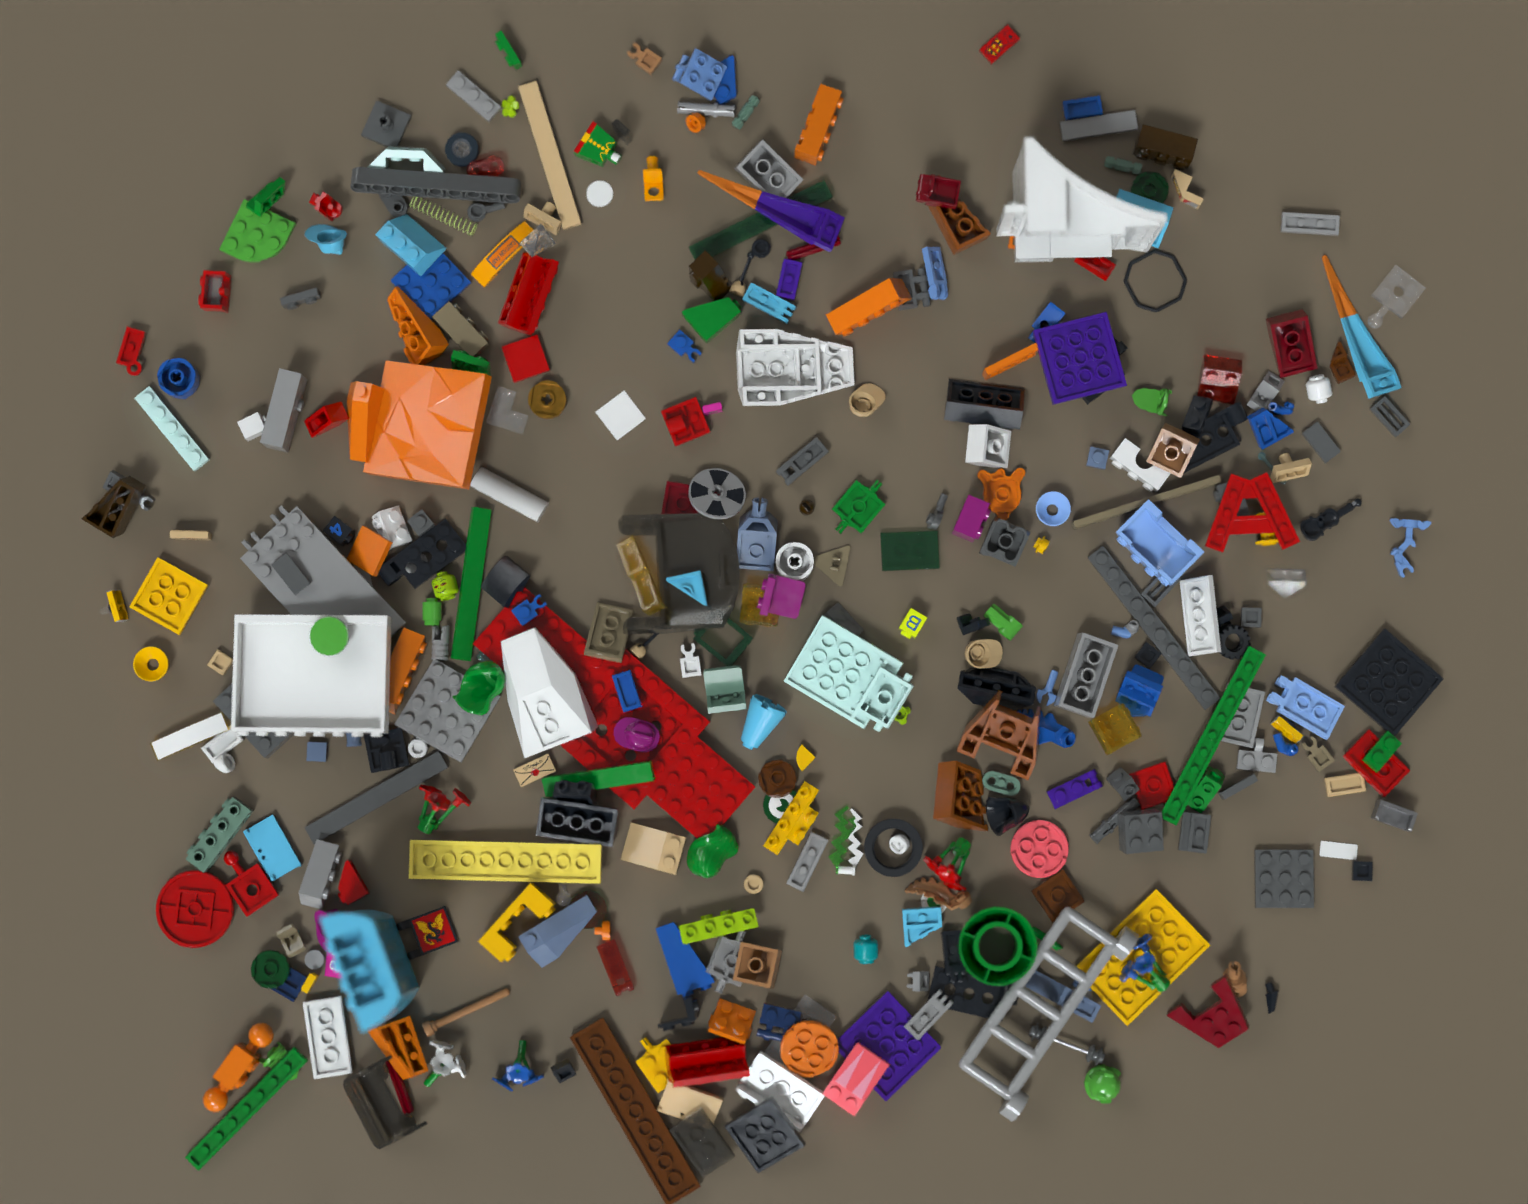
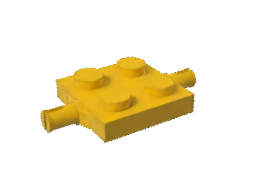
(654, 1064)

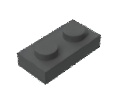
(293, 301)

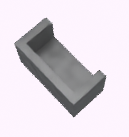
(1394, 815)

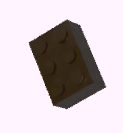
(1165, 147)

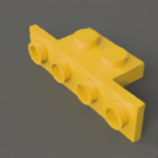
(795, 820)

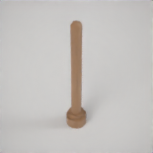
(431, 1026)

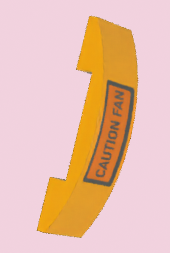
(501, 255)

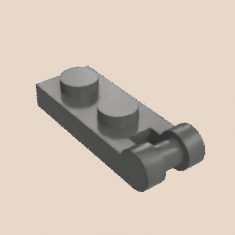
(802, 461)

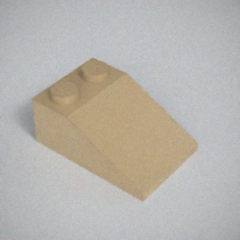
(653, 848)

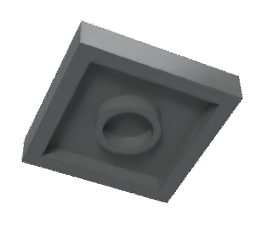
(386, 125)

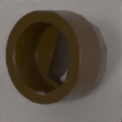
(803, 510)

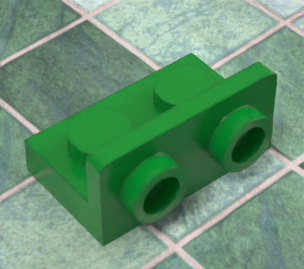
(267, 197)

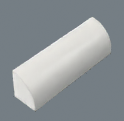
(509, 494)

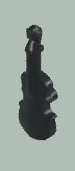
(1315, 527)

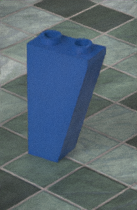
(683, 962)

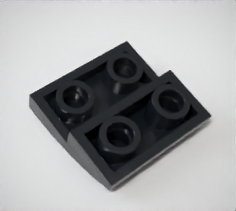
(505, 581)

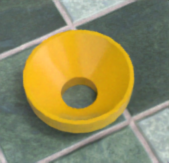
(141, 661)

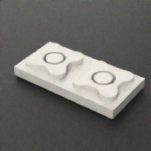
(1200, 615)
(327, 1037)

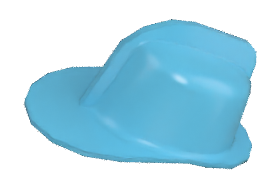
(327, 238)

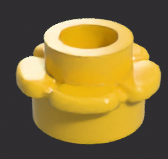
(1041, 545)

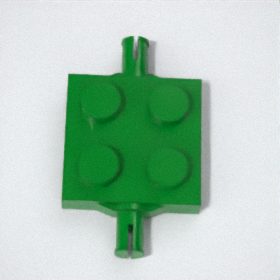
(858, 507)

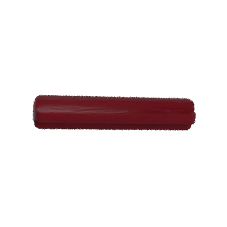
(806, 250)
(400, 1089)

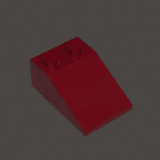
(1292, 343)

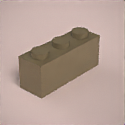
(461, 329)

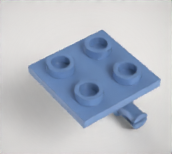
(700, 74)

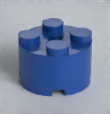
(178, 367)

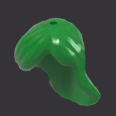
(479, 687)
(710, 851)

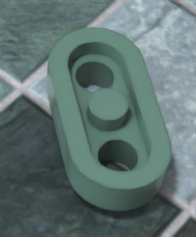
(1001, 782)

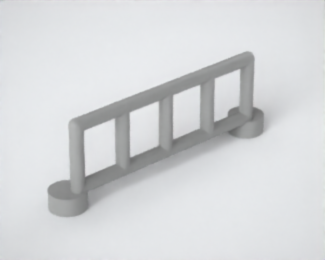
(1014, 1097)

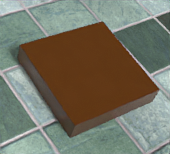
(1057, 894)

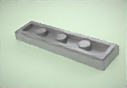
(1098, 125)

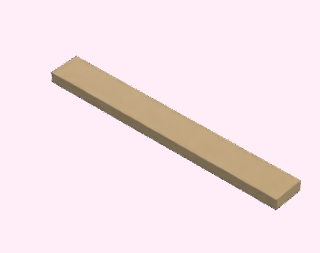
(549, 155)

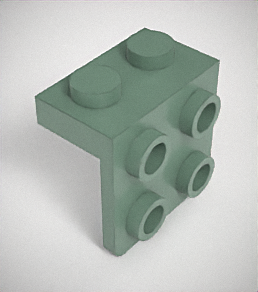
(724, 689)

